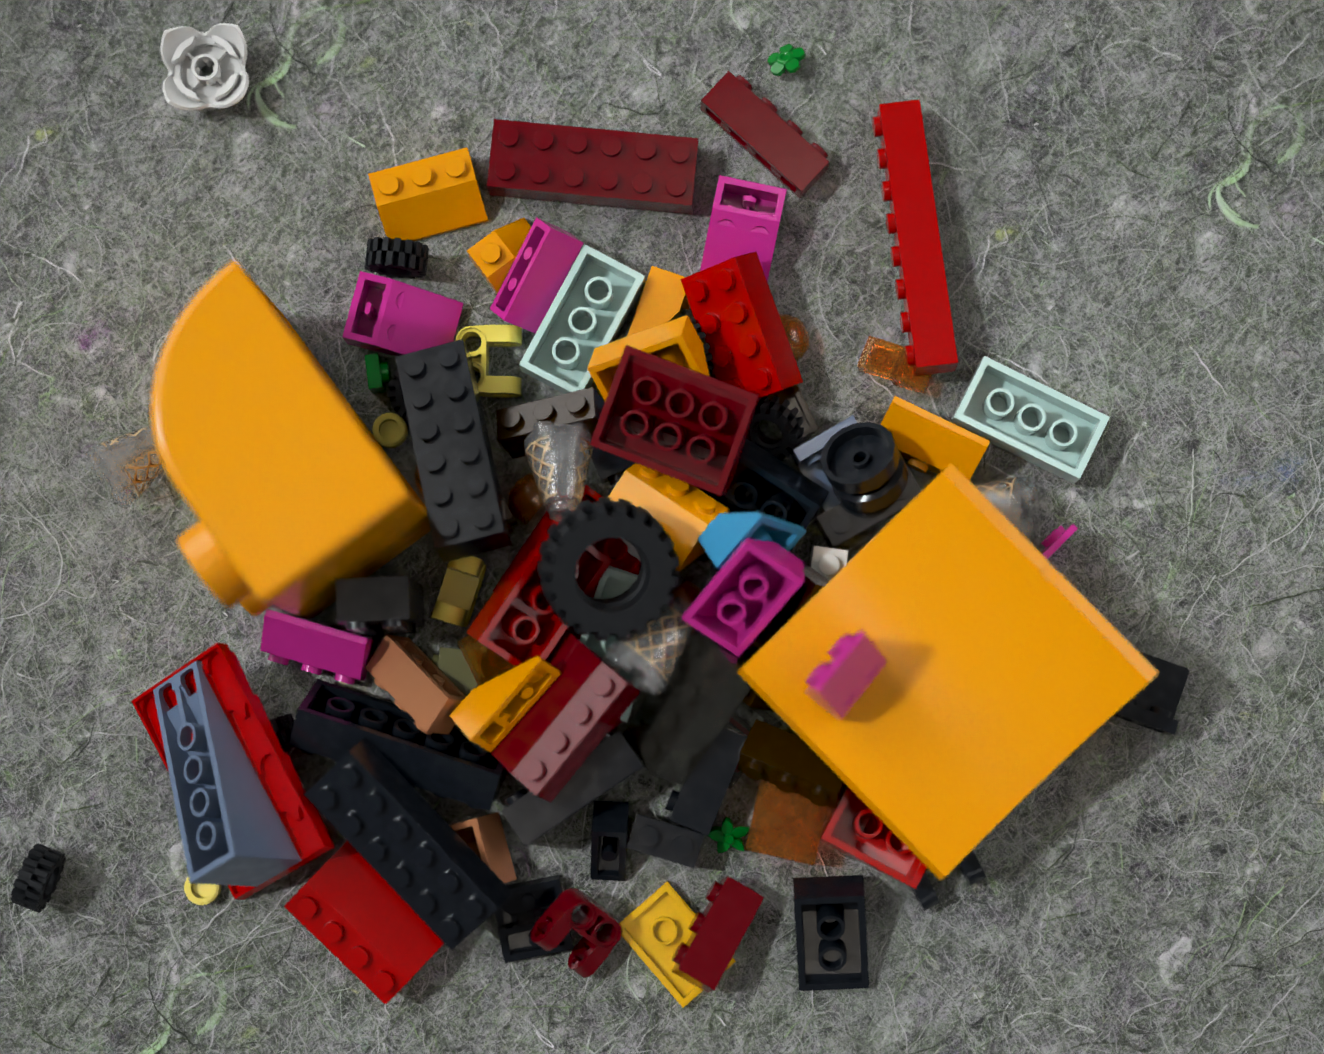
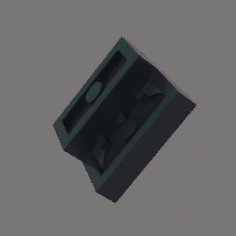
(521, 912)

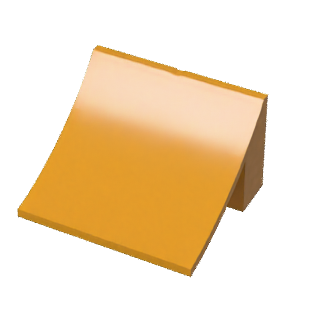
(983, 679)

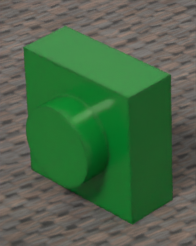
(377, 373)

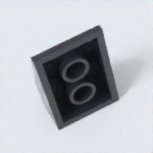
(831, 932)

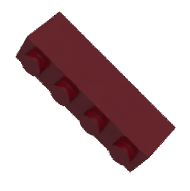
(765, 134)

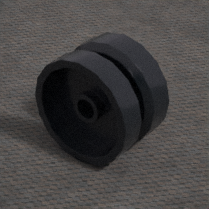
(864, 467)

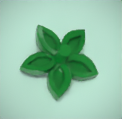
(728, 836)

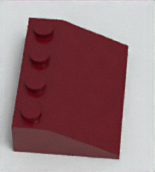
(675, 420)
(566, 719)

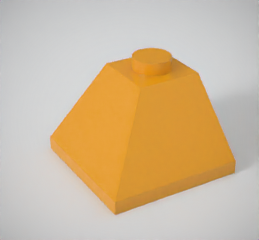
(498, 250)

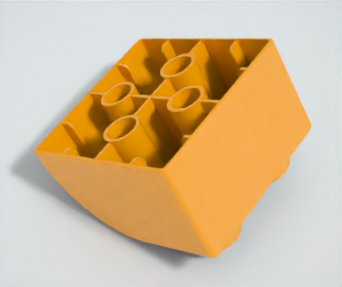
(271, 458)

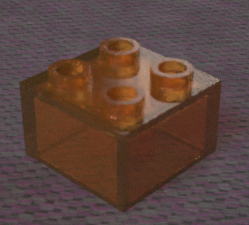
(785, 825)

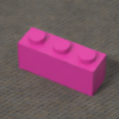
(536, 275)

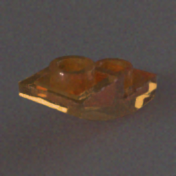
(889, 362)

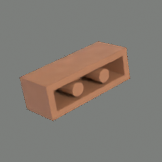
(415, 684)

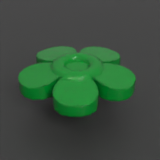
(786, 59)

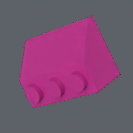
(746, 594)
(316, 647)

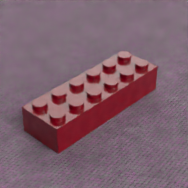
(592, 166)

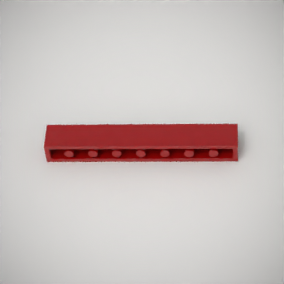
(916, 238)

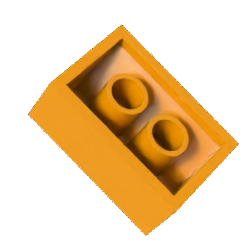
(428, 196)
(672, 341)
(931, 440)
(675, 504)

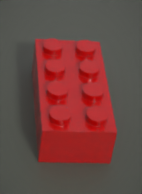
(742, 326)
(517, 615)

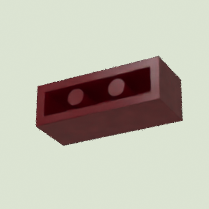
(716, 933)

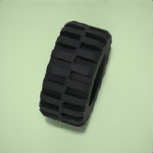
(637, 604)

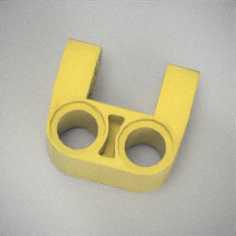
(493, 337)
(459, 591)

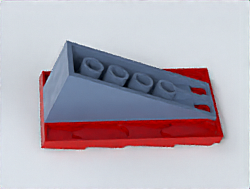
(229, 778)

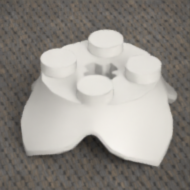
(188, 51)

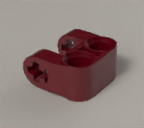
(559, 920)

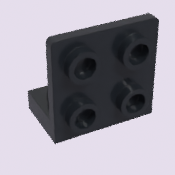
(1158, 700)

